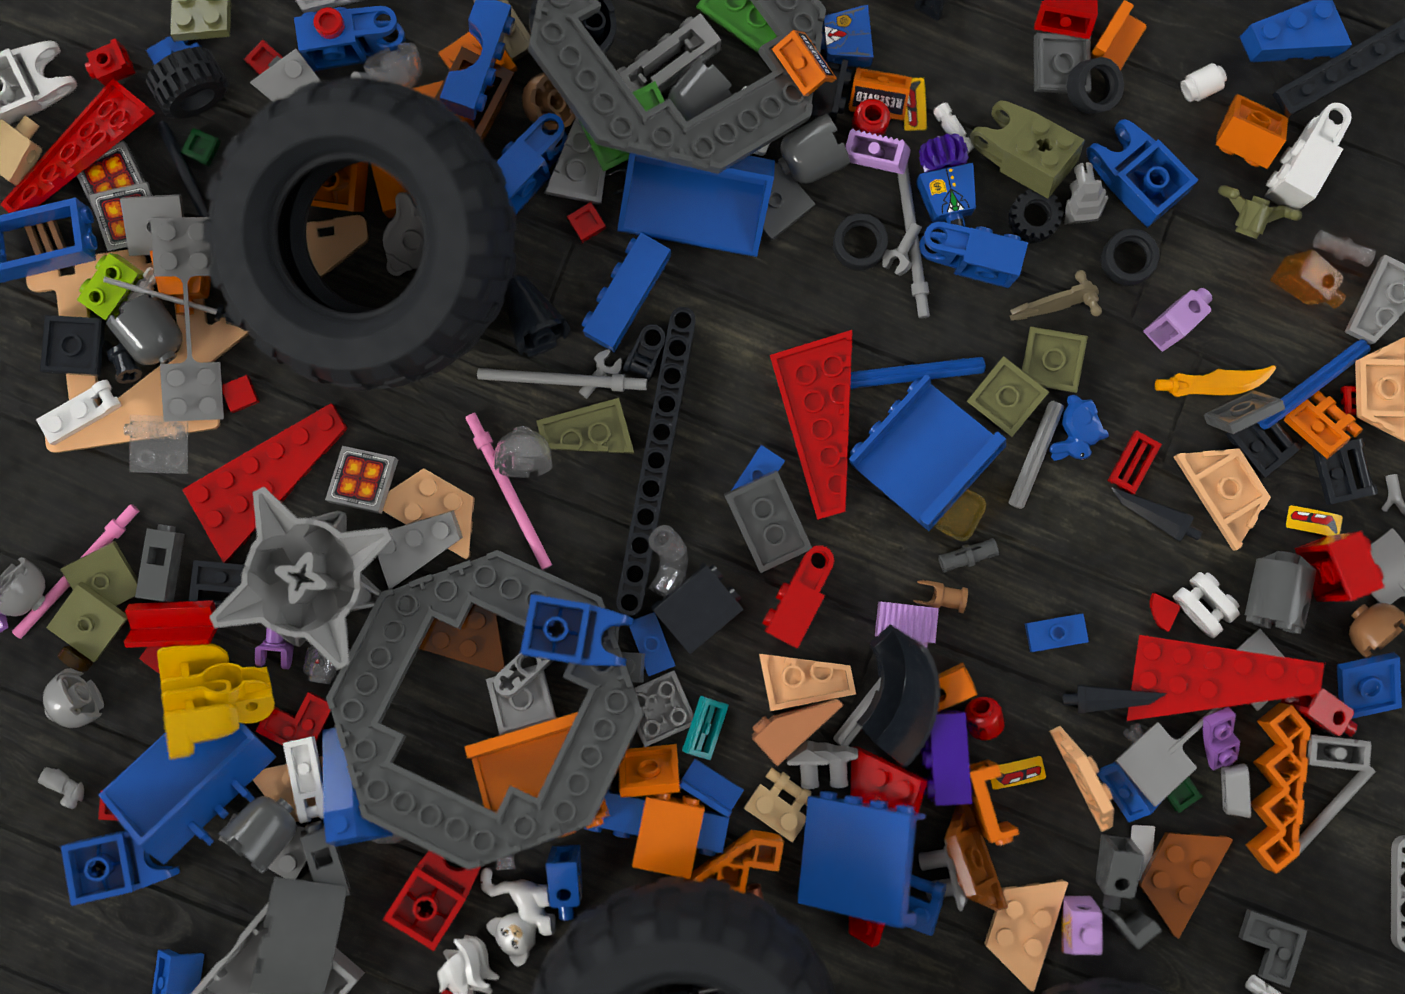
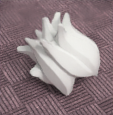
(466, 967)

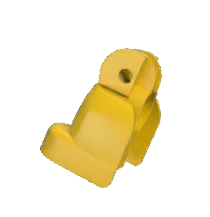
(208, 695)

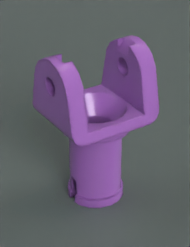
(274, 642)

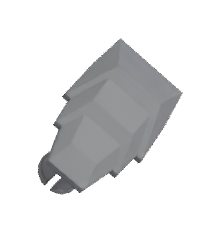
(1087, 197)
(812, 754)
(941, 859)

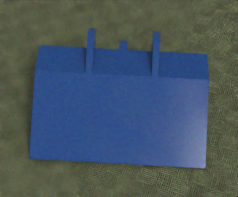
(698, 205)
(173, 799)

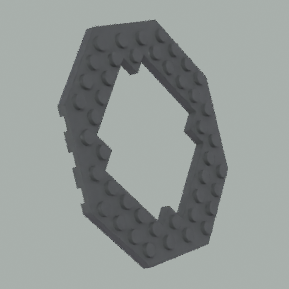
(705, 142)
(437, 815)

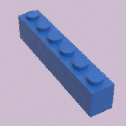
(627, 816)

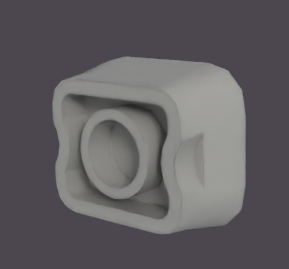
(1236, 790)

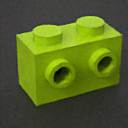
(103, 297)

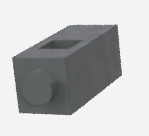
(160, 564)
(322, 857)

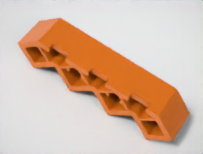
(1282, 802)
(732, 866)

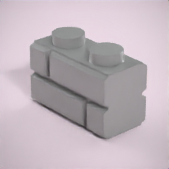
(1338, 752)

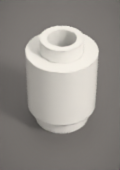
(1203, 82)

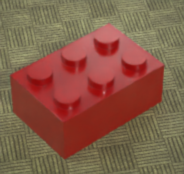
(1342, 567)

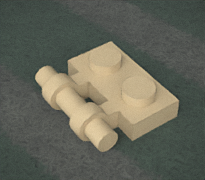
(774, 811)

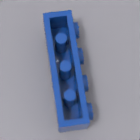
(627, 291)

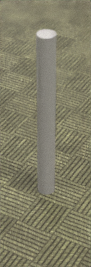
(1334, 807)

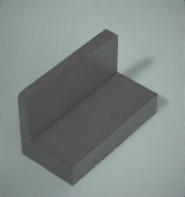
(1135, 929)

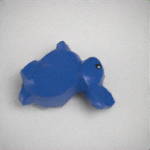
(1082, 428)

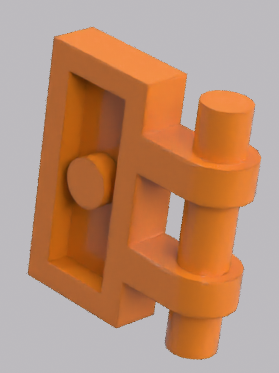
(1318, 429)

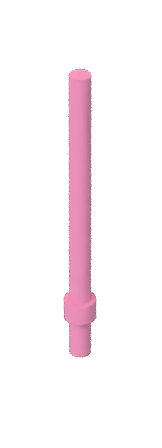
(483, 441)
(113, 529)

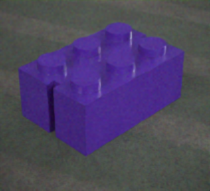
(947, 760)

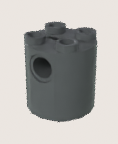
(1281, 592)

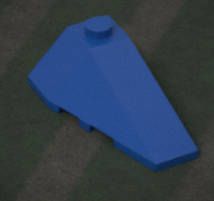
(340, 802)

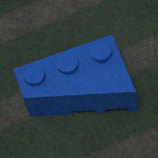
(1299, 32)

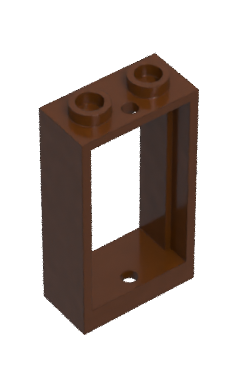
(503, 80)

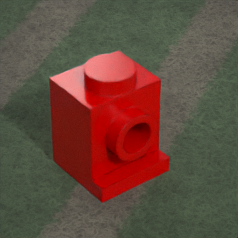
(109, 63)

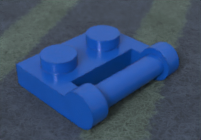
(926, 911)

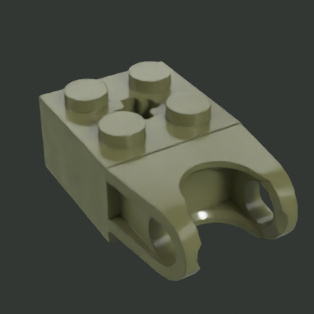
(1029, 147)

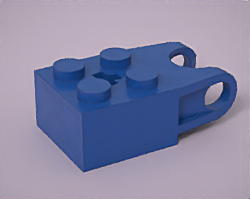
(359, 39)
(530, 158)
(1143, 174)
(976, 252)
(582, 634)
(125, 862)

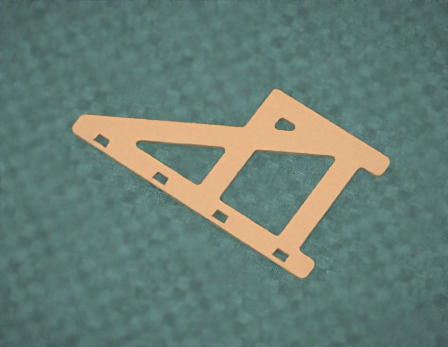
(207, 340)

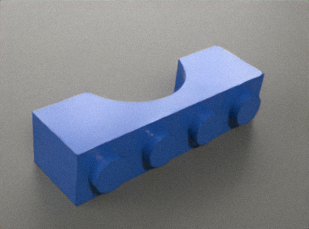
(466, 88)

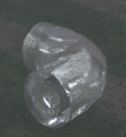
(672, 557)

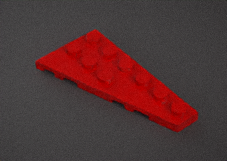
(94, 132)
(817, 402)
(226, 495)
(1214, 677)
(882, 781)

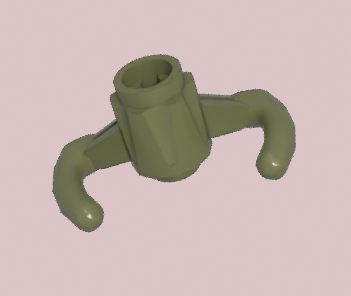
(1256, 213)

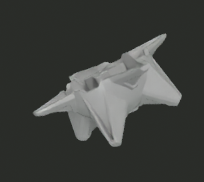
(285, 599)

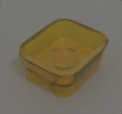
(963, 516)

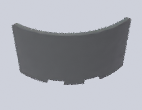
(300, 938)

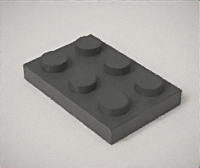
(768, 521)

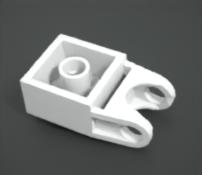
(24, 83)
(1309, 160)

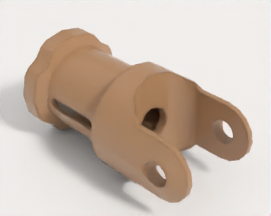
(945, 597)

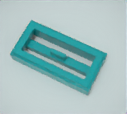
(701, 727)

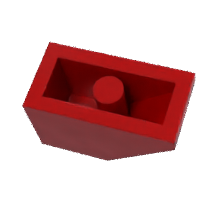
(1067, 17)

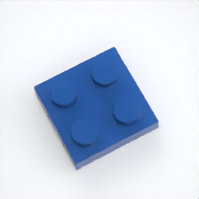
(1370, 684)

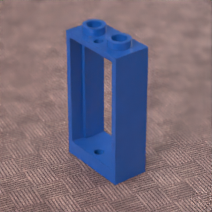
(80, 253)

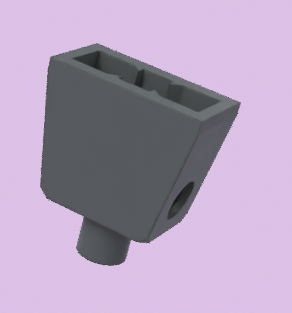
(1118, 869)

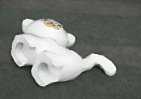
(517, 931)

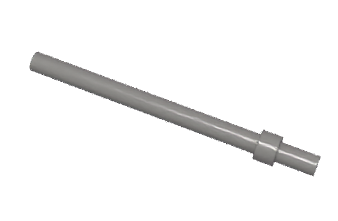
(920, 286)
(617, 382)

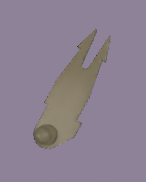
(1083, 292)

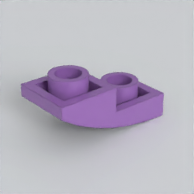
(1219, 740)

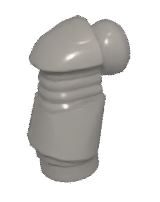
(61, 783)

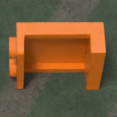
(993, 831)
(669, 834)

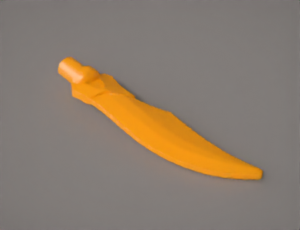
(1215, 383)

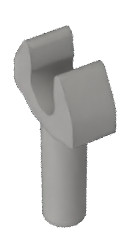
(902, 251)
(602, 370)

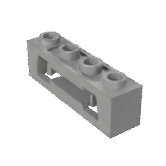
(698, 41)

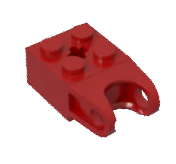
(799, 599)
(442, 886)

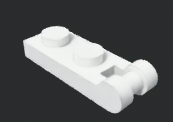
(78, 413)
(305, 777)

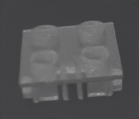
(157, 445)

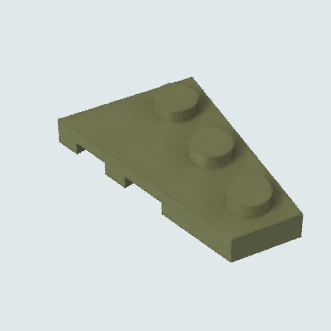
(589, 429)

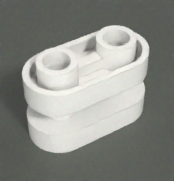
(1223, 605)

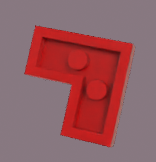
(308, 722)

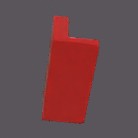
(170, 624)

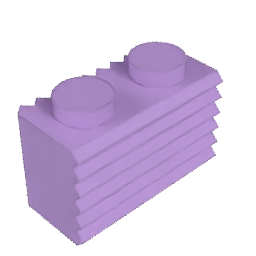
(877, 151)
(913, 620)

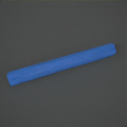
(918, 371)
(1318, 380)

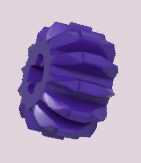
(943, 152)

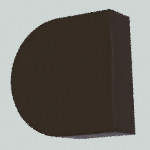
(74, 659)

